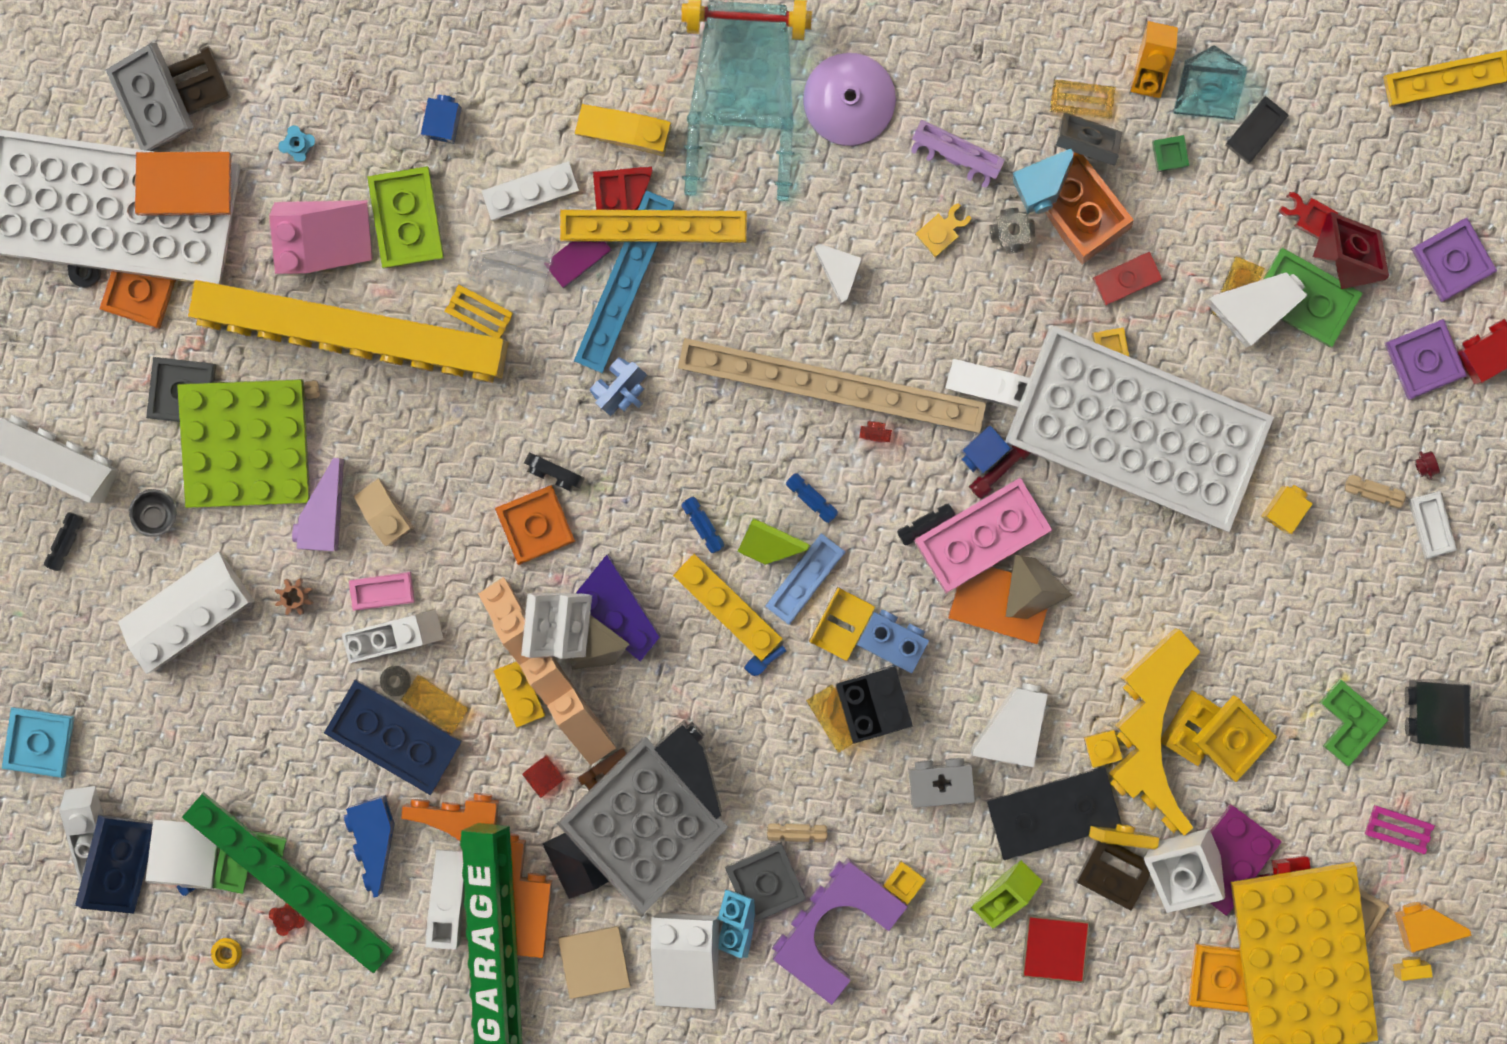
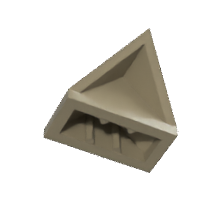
(1032, 589)

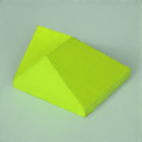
(769, 544)

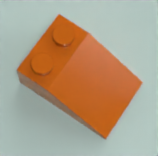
(1088, 212)

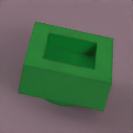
(1170, 153)

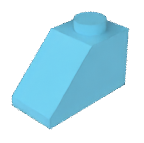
(1043, 181)

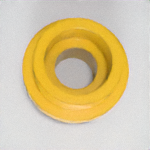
(218, 958)

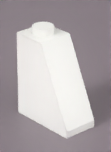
(1257, 306)
(1014, 728)

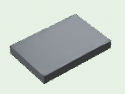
(149, 98)

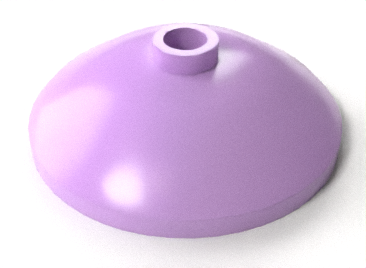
(843, 120)

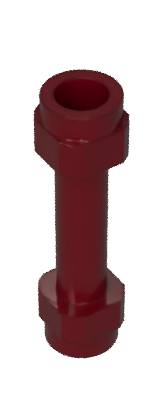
(982, 485)

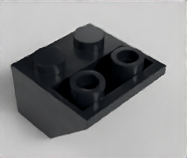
(874, 704)

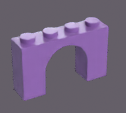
(798, 949)

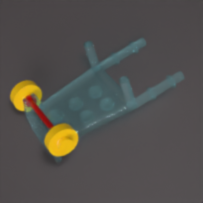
(743, 75)

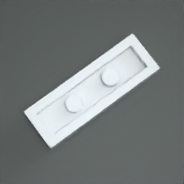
(530, 191)

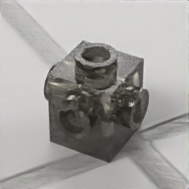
(1004, 240)

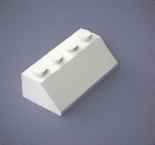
(55, 462)
(184, 613)

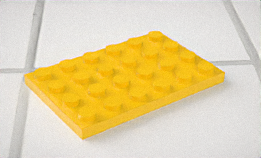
(1305, 957)

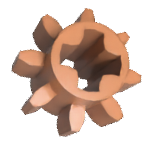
(286, 601)

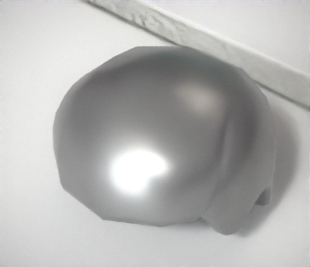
(152, 513)

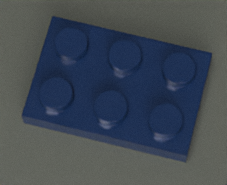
(115, 865)

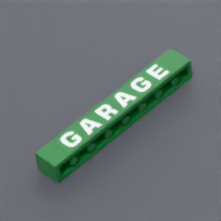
(491, 934)

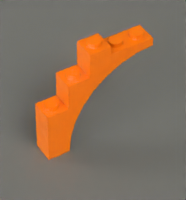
(531, 893)

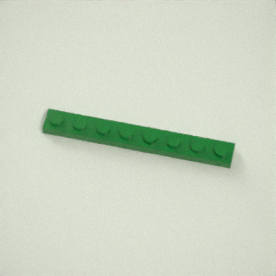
(288, 882)

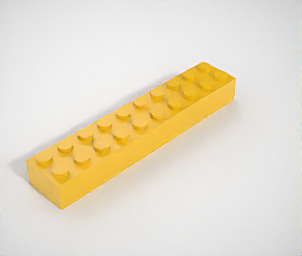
(347, 329)

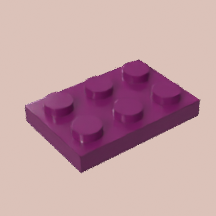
(1243, 850)

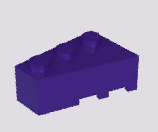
(619, 609)

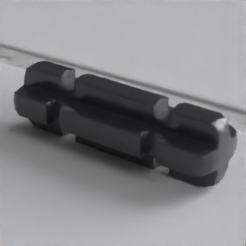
(925, 524)
(63, 541)

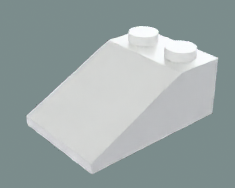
(685, 960)

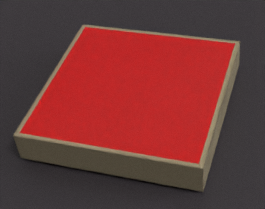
(1055, 948)

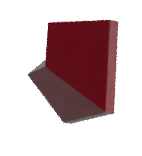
(1353, 249)

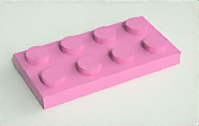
(982, 535)

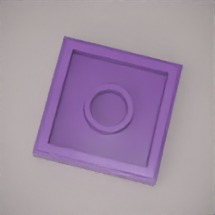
(1454, 259)
(1425, 359)

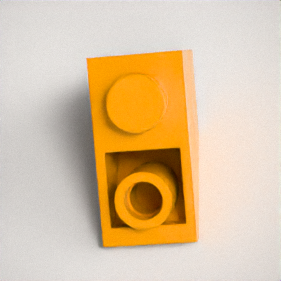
(1154, 59)

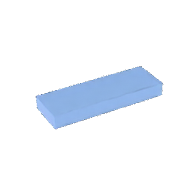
(805, 579)

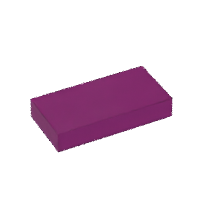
(577, 259)

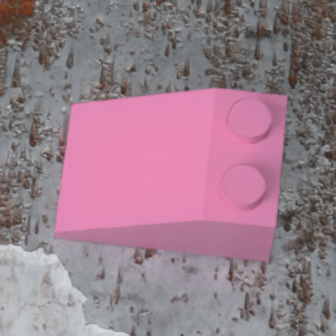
(319, 235)

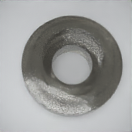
(404, 676)

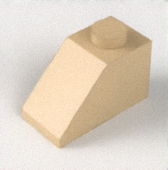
(383, 513)

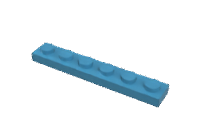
(618, 294)

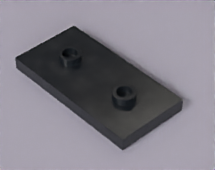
(1053, 813)

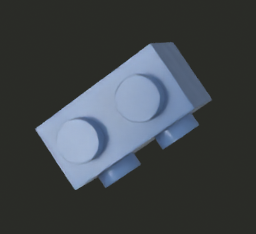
(892, 641)

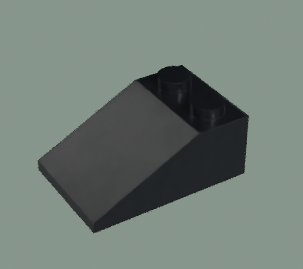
(1438, 712)
(688, 758)

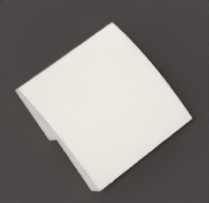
(556, 625)
(180, 856)

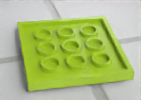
(244, 443)

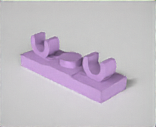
(957, 151)

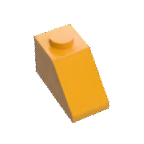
(1425, 927)

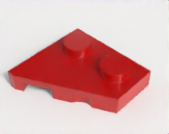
(621, 188)

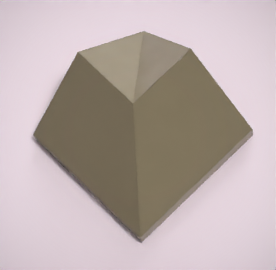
(602, 647)

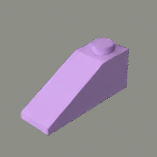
(320, 519)

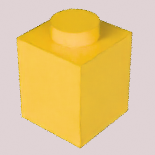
(1287, 508)

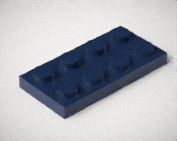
(393, 737)

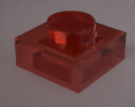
(875, 432)
(543, 776)

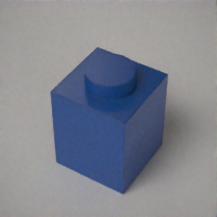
(441, 119)
(984, 450)

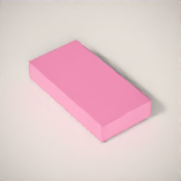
(381, 591)

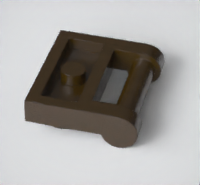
(204, 88)
(1111, 881)

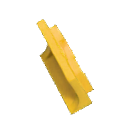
(832, 636)
(1179, 737)

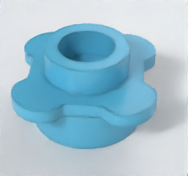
(300, 152)

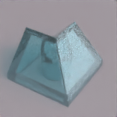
(1210, 85)

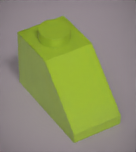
(1007, 894)

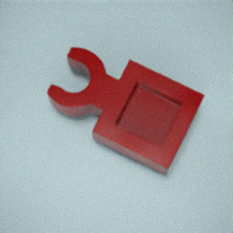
(1310, 215)

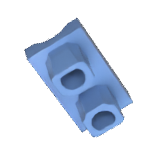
(623, 390)

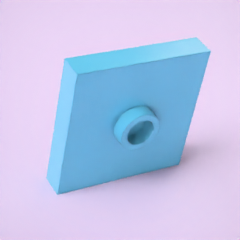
(38, 742)

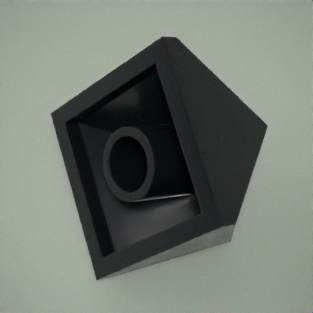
(573, 867)

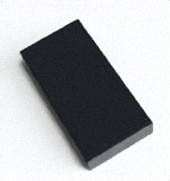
(1256, 129)

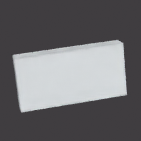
(1432, 524)

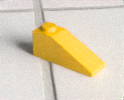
(624, 129)

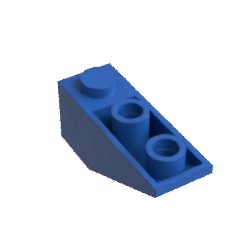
(373, 831)

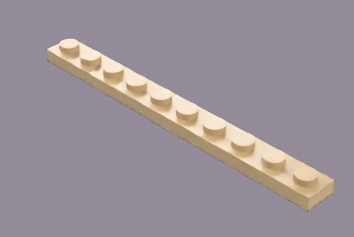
(831, 385)

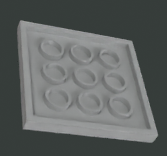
(641, 826)

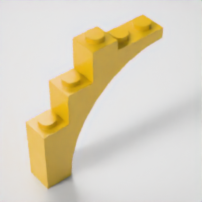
(1142, 768)

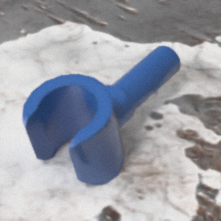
(756, 666)

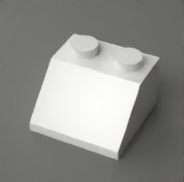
(1187, 870)

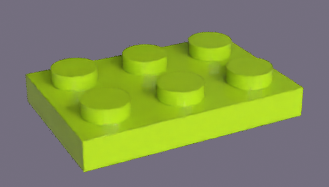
(405, 217)

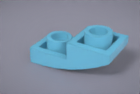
(738, 924)

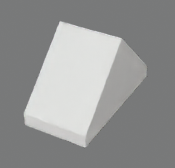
(839, 268)

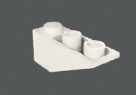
(986, 383)
(392, 636)
(79, 817)
(446, 901)

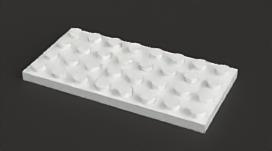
(78, 209)
(1139, 429)

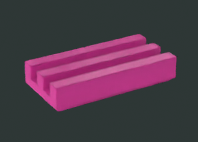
(1424, 837)

